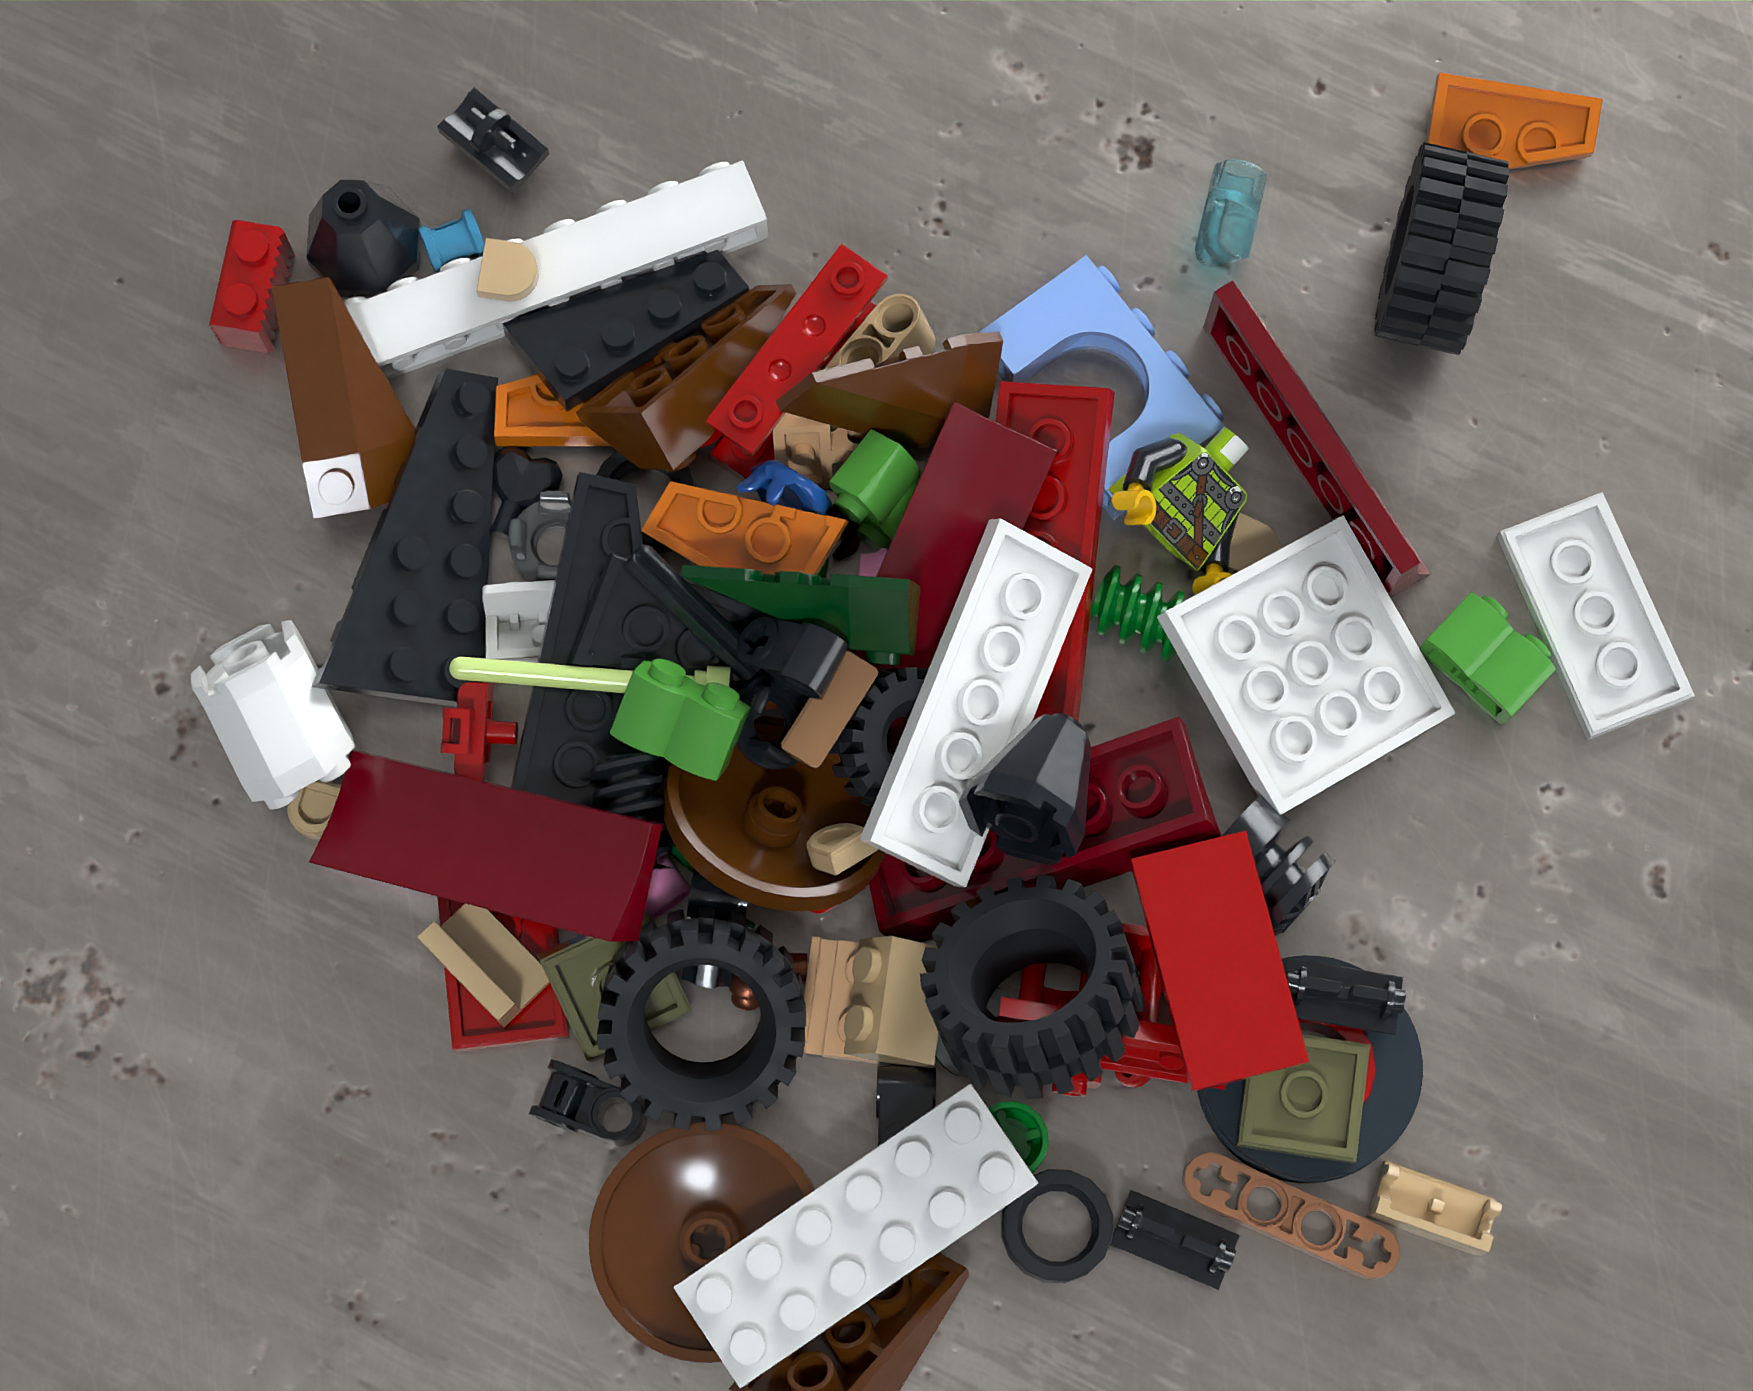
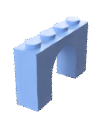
(1085, 312)

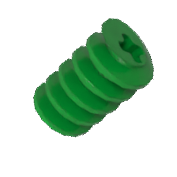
(1134, 611)

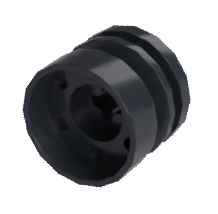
(1284, 881)

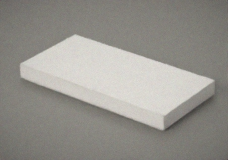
(1595, 616)

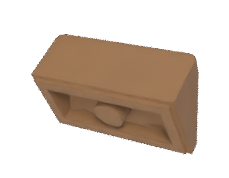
(825, 719)

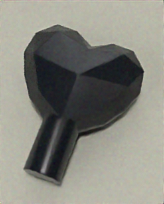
(519, 484)

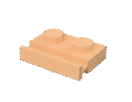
(829, 997)

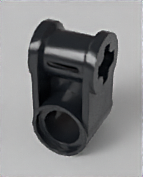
(793, 654)
(903, 1097)
(578, 1104)

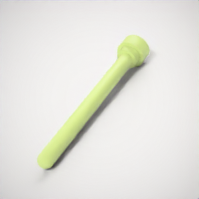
(562, 675)

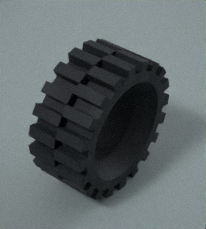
(1441, 248)
(1009, 935)
(691, 1086)

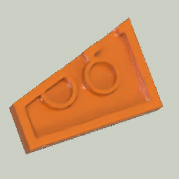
(1512, 121)
(533, 417)
(741, 532)

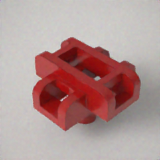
(474, 730)

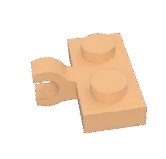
(811, 447)

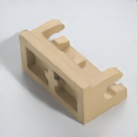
(1434, 1209)

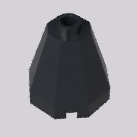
(363, 238)
(1034, 791)

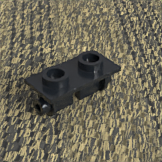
(1345, 996)
(1175, 1240)

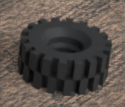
(864, 738)

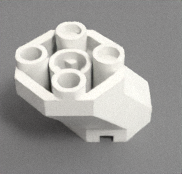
(270, 716)

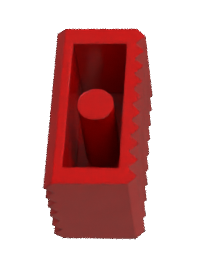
(244, 300)

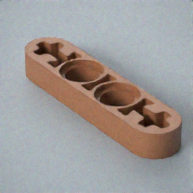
(1287, 1223)

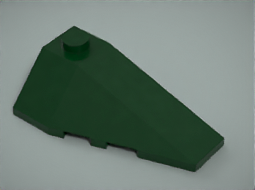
(864, 611)

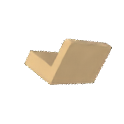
(486, 961)

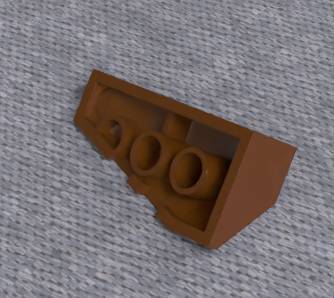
(905, 394)
(341, 400)
(664, 411)
(877, 1341)

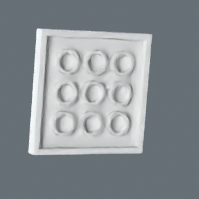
(1306, 666)

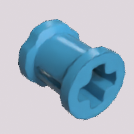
(452, 240)

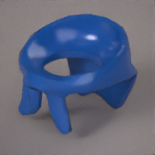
(785, 487)

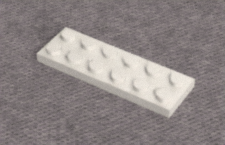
(975, 697)
(855, 1235)

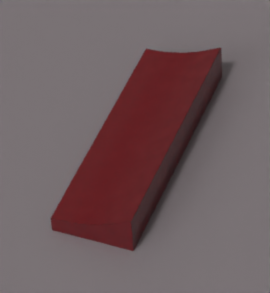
(1309, 437)
(970, 477)
(1139, 803)
(491, 847)

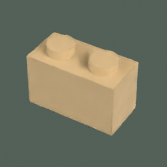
(888, 1007)

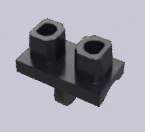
(493, 140)

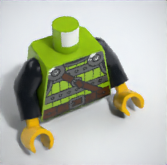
(1186, 499)

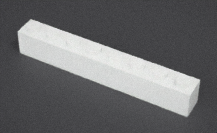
(444, 316)

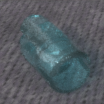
(1230, 212)

